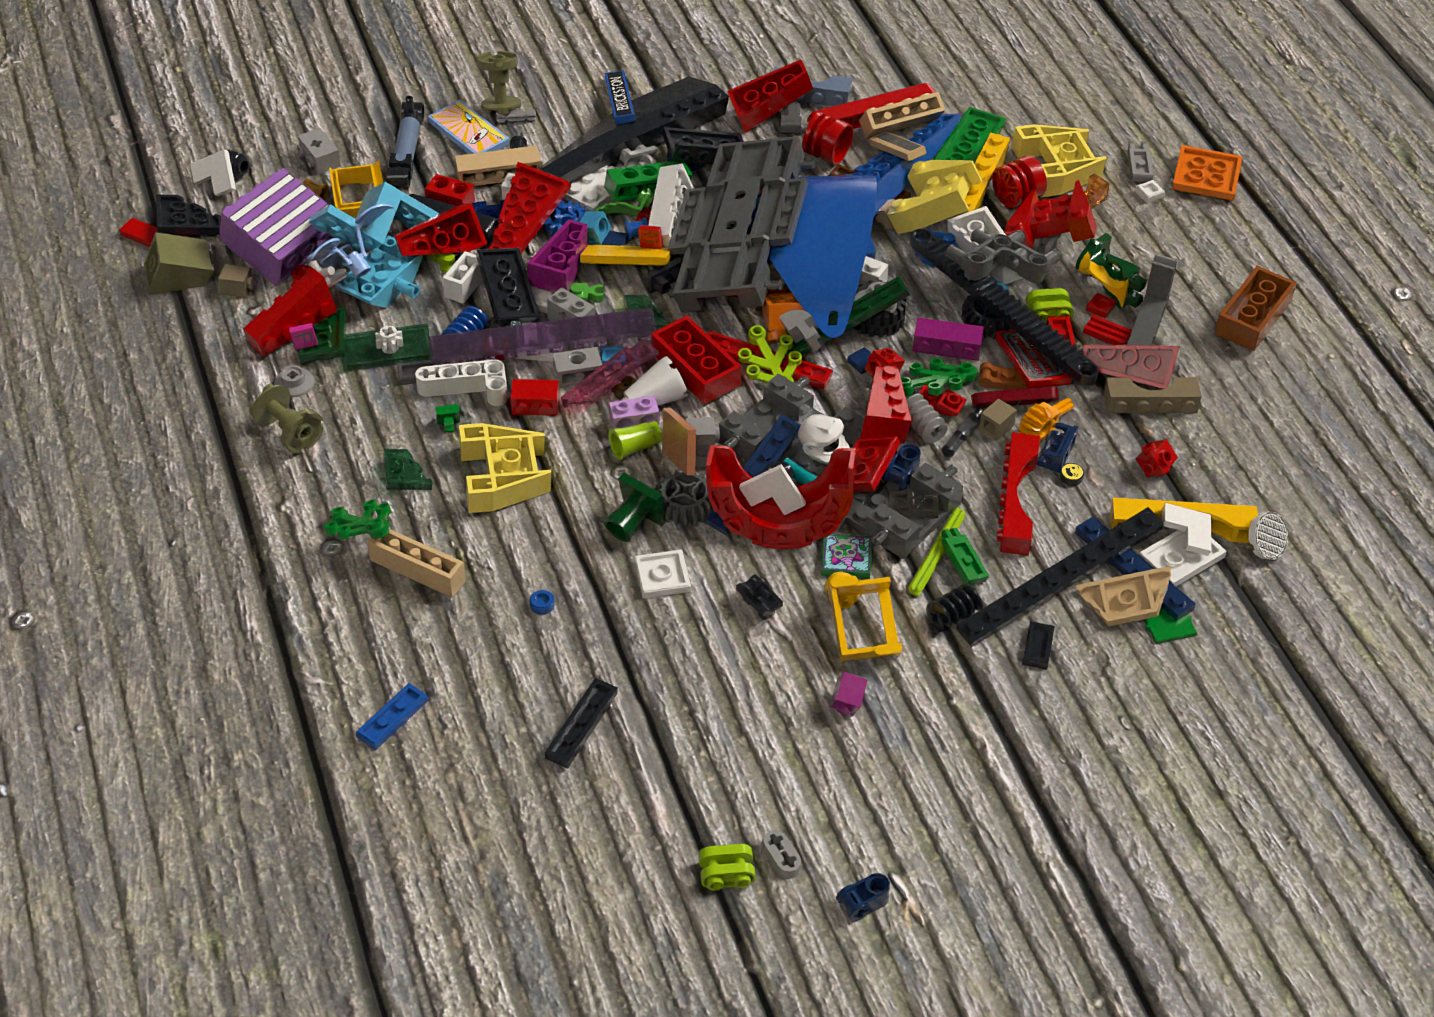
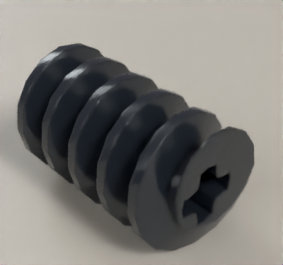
(953, 607)

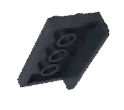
(696, 145)

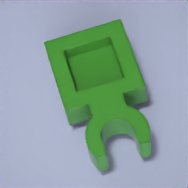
(587, 293)

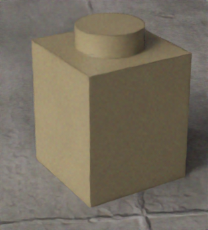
(236, 281)
(997, 419)

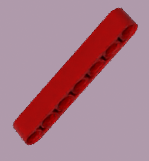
(853, 111)

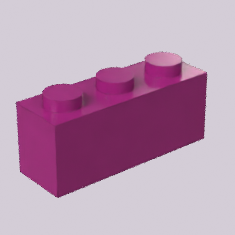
(947, 339)

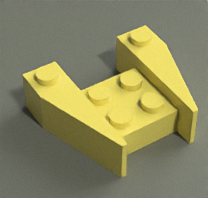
(1064, 152)
(940, 193)
(509, 462)

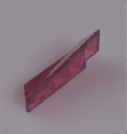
(609, 374)

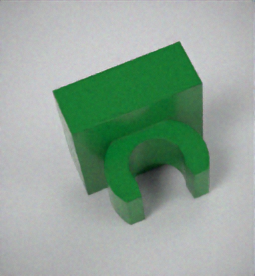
(448, 415)

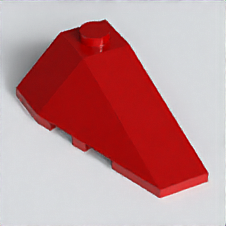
(447, 232)

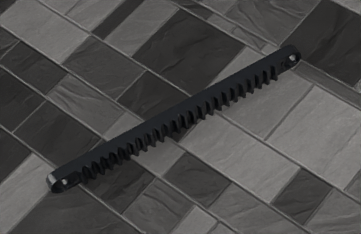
(1009, 310)

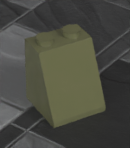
(177, 263)

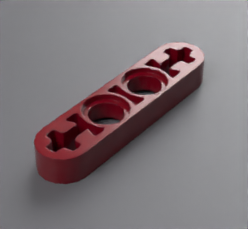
(1016, 397)

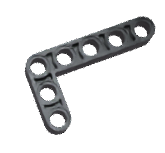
(1155, 301)

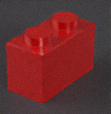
(535, 397)

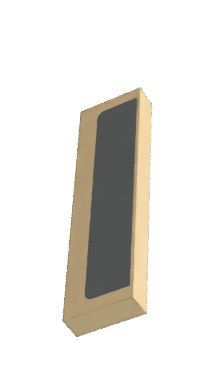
(897, 146)

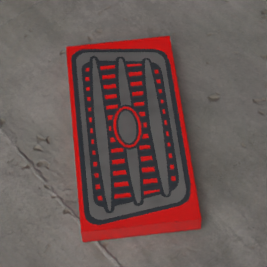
(1030, 363)

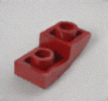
(945, 404)

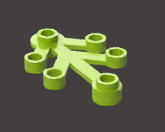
(770, 362)

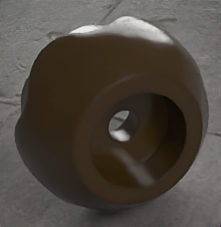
(622, 386)

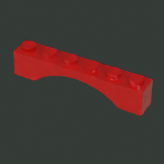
(1016, 525)

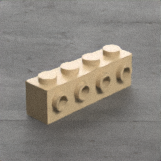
(902, 114)
(494, 165)
(418, 562)

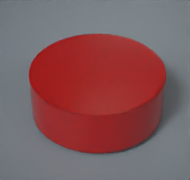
(299, 271)

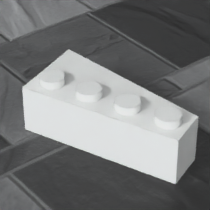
(668, 198)
(981, 218)

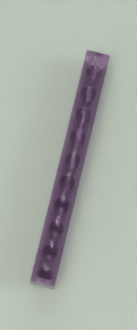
(542, 335)

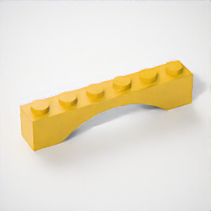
(991, 156)
(1226, 520)

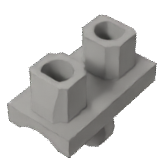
(640, 156)

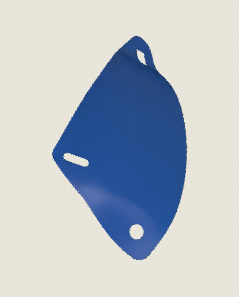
(828, 246)

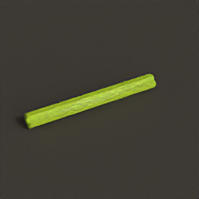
(934, 555)

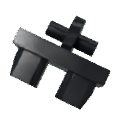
(663, 276)
(759, 596)

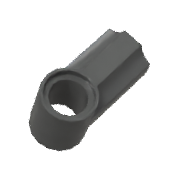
(791, 119)

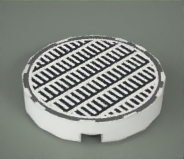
(1268, 535)

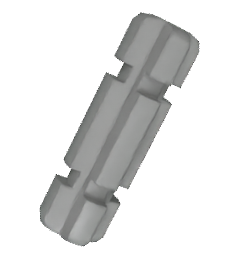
(517, 116)

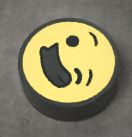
(1071, 474)

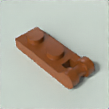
(1000, 377)

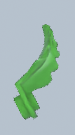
(644, 199)

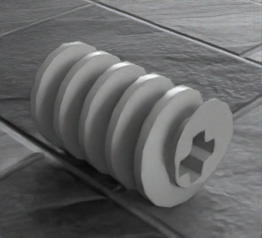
(925, 420)

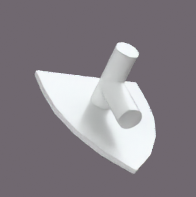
(331, 275)

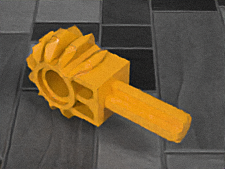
(1042, 417)

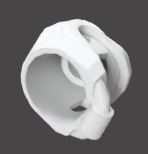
(819, 432)

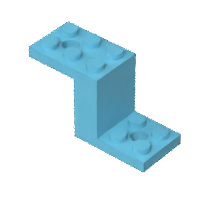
(373, 235)

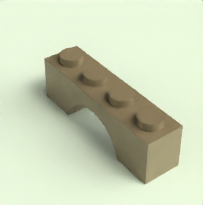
(1126, 397)

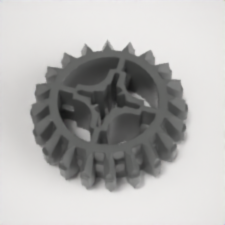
(685, 492)

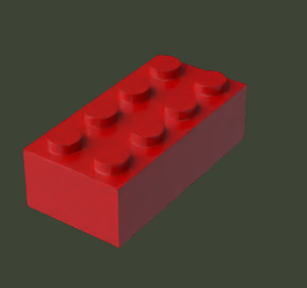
(699, 360)

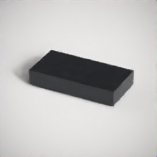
(1038, 645)

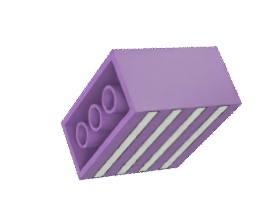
(272, 226)

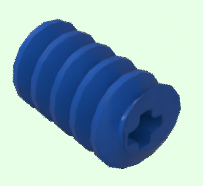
(468, 320)

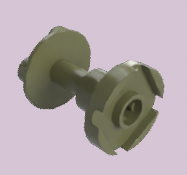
(498, 74)
(298, 428)

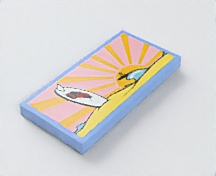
(468, 129)

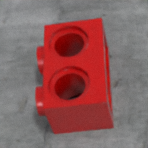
(450, 190)

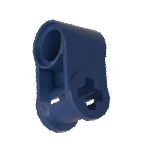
(903, 465)
(860, 898)

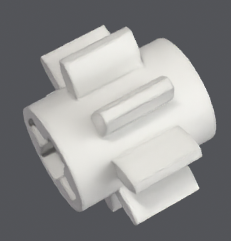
(389, 339)

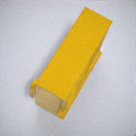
(351, 175)
(851, 586)

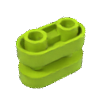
(1049, 303)
(726, 866)

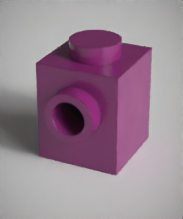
(848, 693)

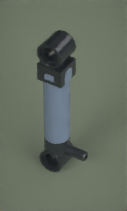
(401, 161)

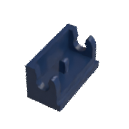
(1058, 447)

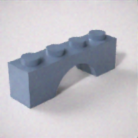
(829, 92)

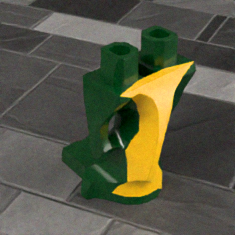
(1118, 284)

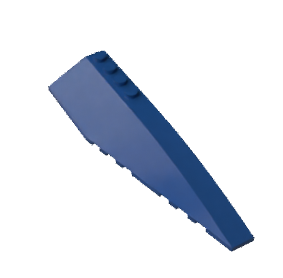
(893, 171)

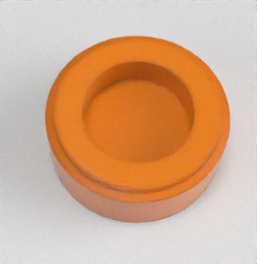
(774, 336)

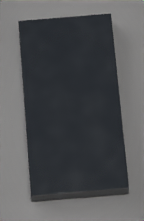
(507, 285)

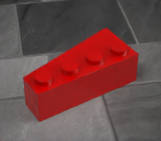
(302, 304)

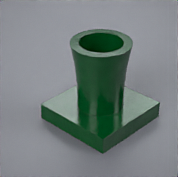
(638, 503)

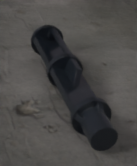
(962, 433)

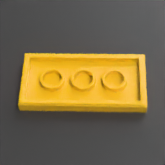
(625, 255)

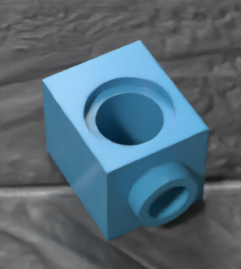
(597, 226)

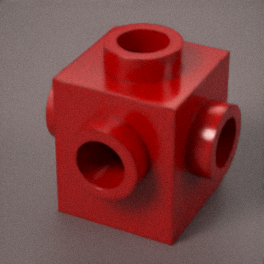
(883, 358)
(1156, 458)

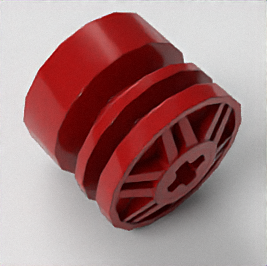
(827, 138)
(1017, 179)

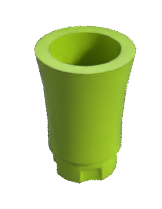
(634, 438)

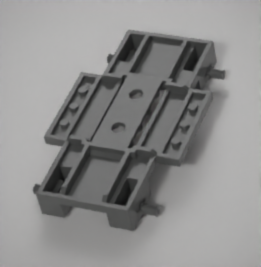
(730, 260)
(869, 508)

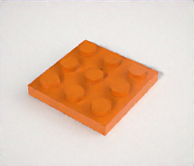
(1207, 172)

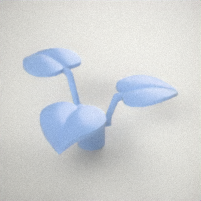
(333, 256)

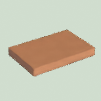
(679, 441)

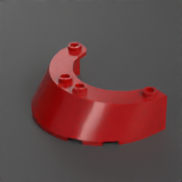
(826, 499)

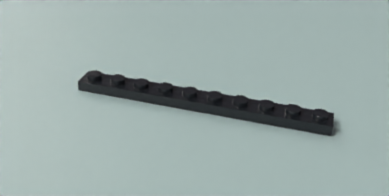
(1059, 577)

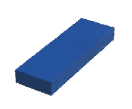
(392, 716)

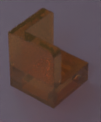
(1096, 190)

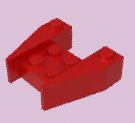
(1054, 217)

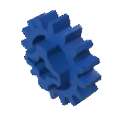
(561, 214)

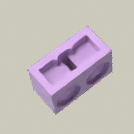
(633, 412)

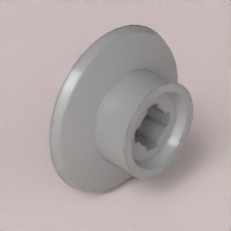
(296, 380)

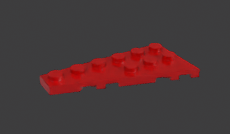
(527, 206)

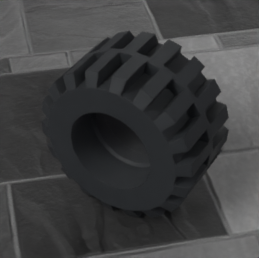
(883, 322)

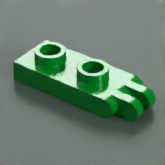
(963, 557)

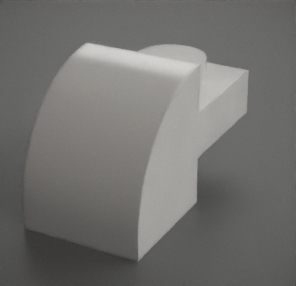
(801, 326)

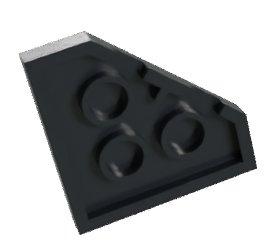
(181, 218)

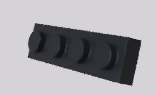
(581, 723)

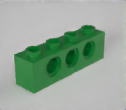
(628, 181)

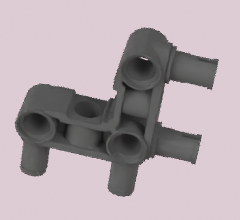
(1005, 252)

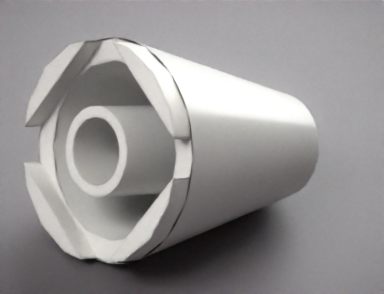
(659, 382)

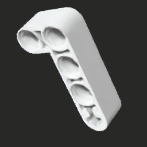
(464, 378)

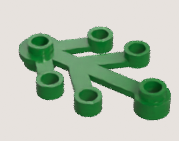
(936, 379)
(350, 525)

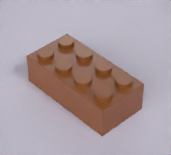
(1255, 308)

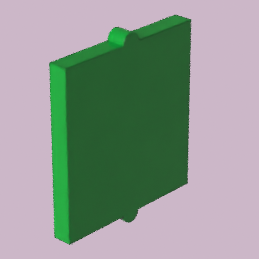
(1166, 628)

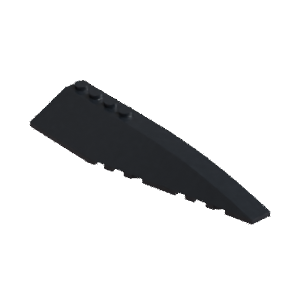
(677, 105)

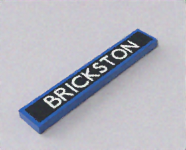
(619, 97)

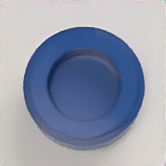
(542, 602)

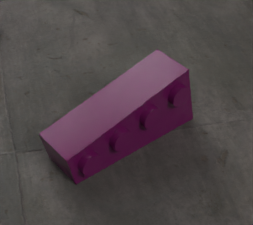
(559, 258)

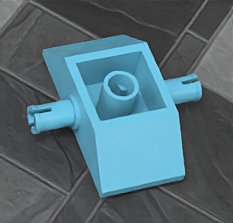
(388, 278)

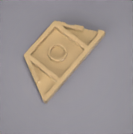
(1127, 596)

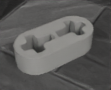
(786, 851)

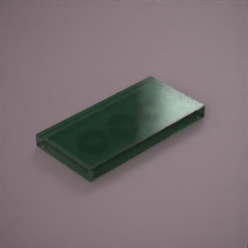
(363, 353)

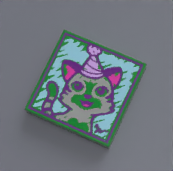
(847, 555)

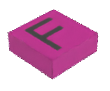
(303, 336)

